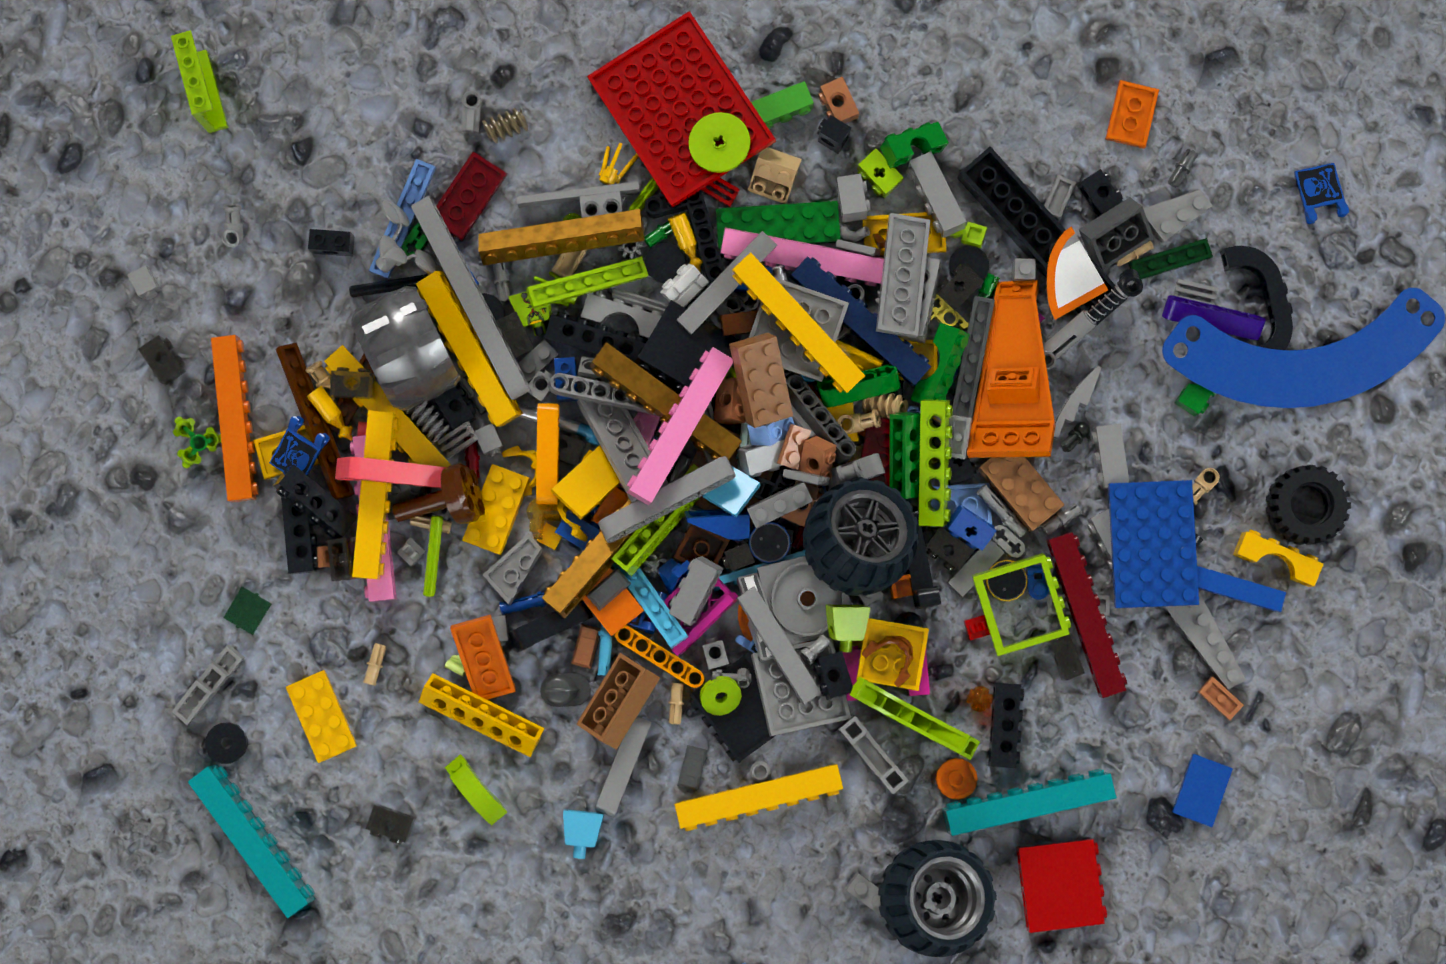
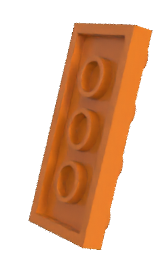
(483, 657)

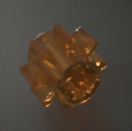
(979, 698)

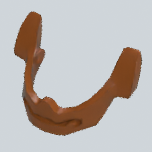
(903, 644)

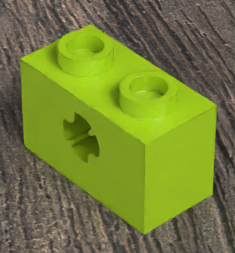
(876, 163)

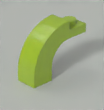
(475, 791)

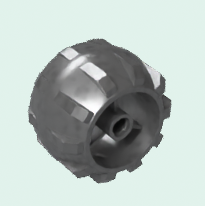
(404, 348)

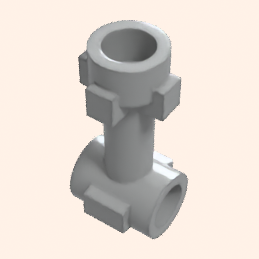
(742, 677)

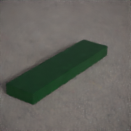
(1172, 259)

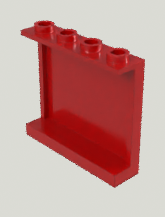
(1061, 885)

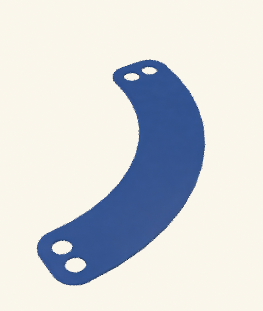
(1307, 375)

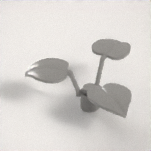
(391, 253)

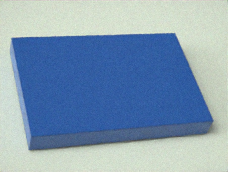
(1202, 790)

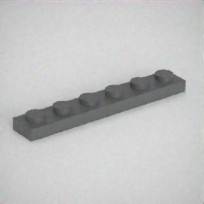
(973, 356)

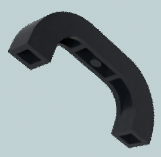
(1273, 289)

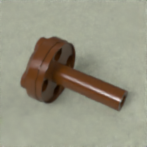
(458, 494)

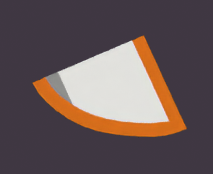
(1071, 276)

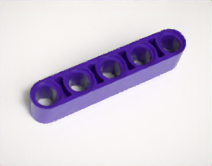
(1224, 319)

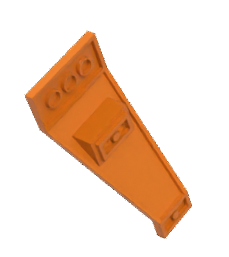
(1014, 392)

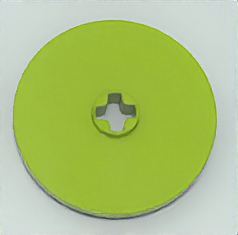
(712, 129)

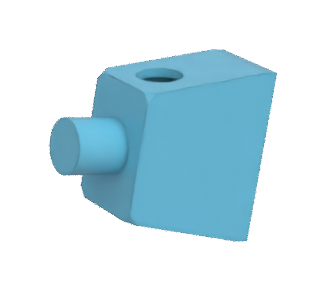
(581, 830)

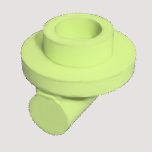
(455, 665)

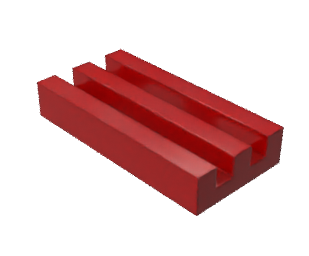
(726, 184)

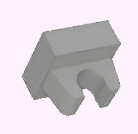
(411, 551)

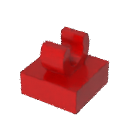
(976, 627)

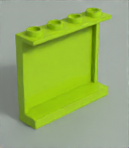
(199, 83)

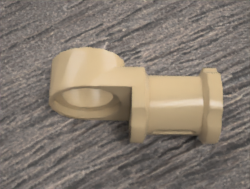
(320, 375)
(860, 422)
(1202, 485)

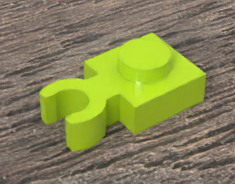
(972, 234)

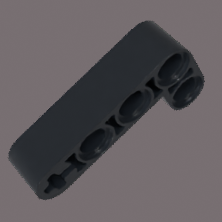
(548, 626)

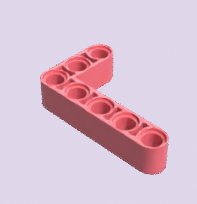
(388, 471)

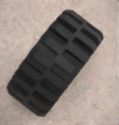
(1334, 499)

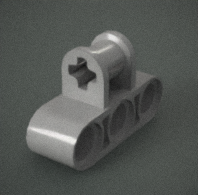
(865, 467)

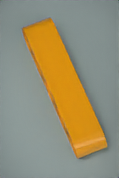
(547, 453)
(667, 663)

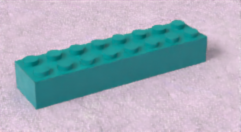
(1028, 803)
(252, 840)

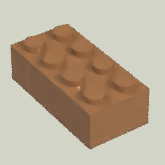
(761, 380)
(1021, 489)
(618, 701)

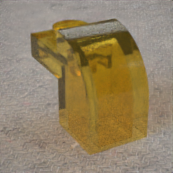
(540, 514)

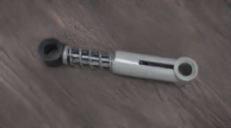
(1086, 320)

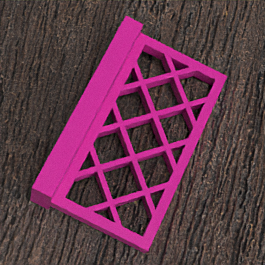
(706, 620)

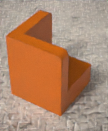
(901, 588)

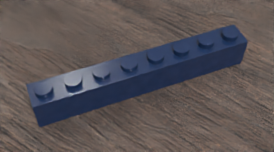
(863, 323)

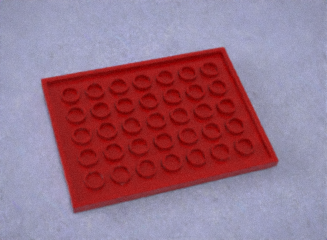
(661, 94)

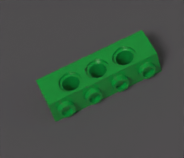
(905, 453)

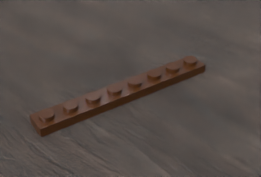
(314, 423)

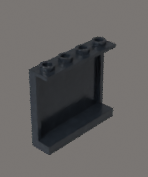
(674, 353)
(746, 726)

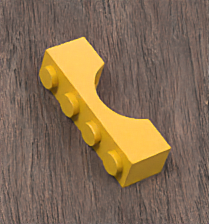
(1302, 568)

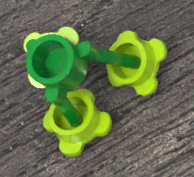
(197, 441)

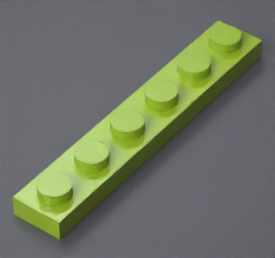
(587, 282)

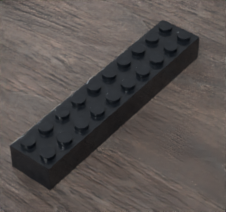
(1020, 214)

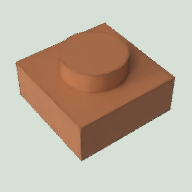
(323, 557)

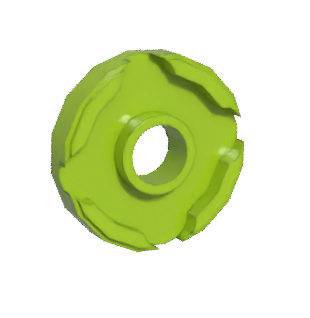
(727, 703)

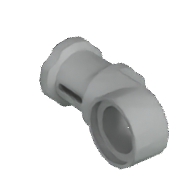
(232, 224)

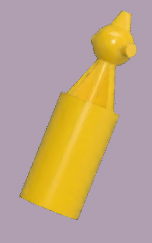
(685, 237)
(329, 411)

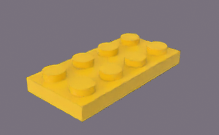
(502, 499)
(321, 716)

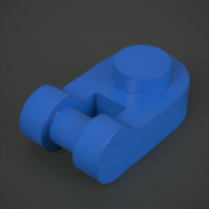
(1036, 587)

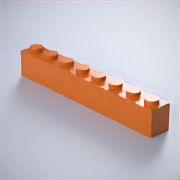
(233, 418)

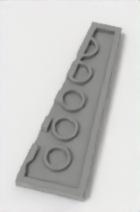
(1207, 639)

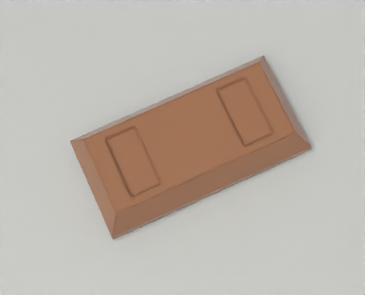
(585, 646)

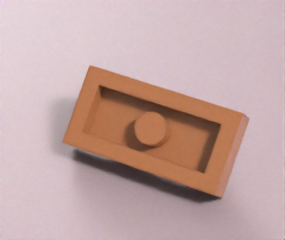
(793, 446)
(1220, 698)

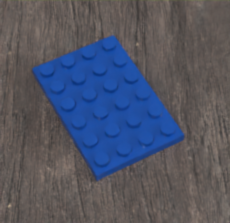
(1153, 544)

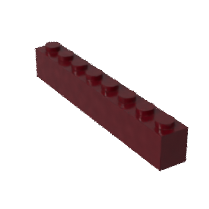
(1086, 614)

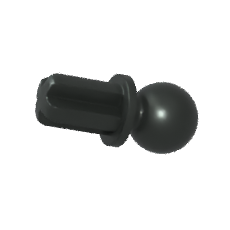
(1075, 436)

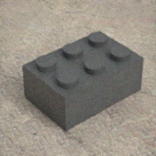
(1116, 233)

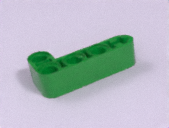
(875, 383)

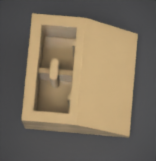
(774, 175)

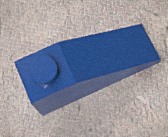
(721, 523)

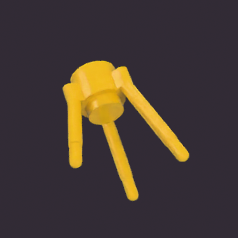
(608, 174)

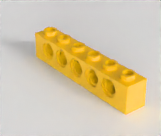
(481, 715)

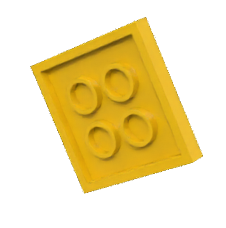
(885, 663)

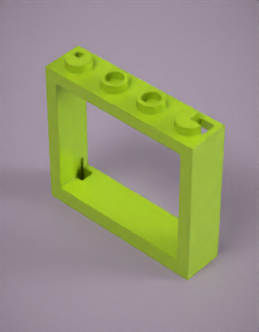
(1052, 584)

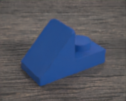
(673, 573)

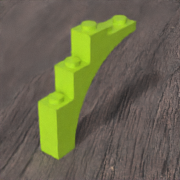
(914, 718)

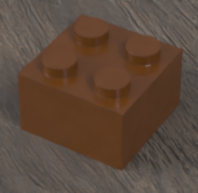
(698, 543)

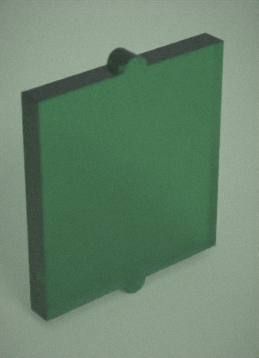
(247, 610)

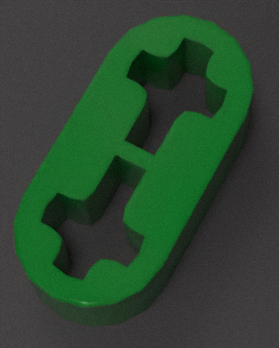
(412, 237)

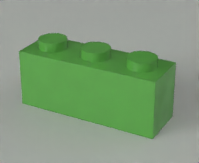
(784, 104)

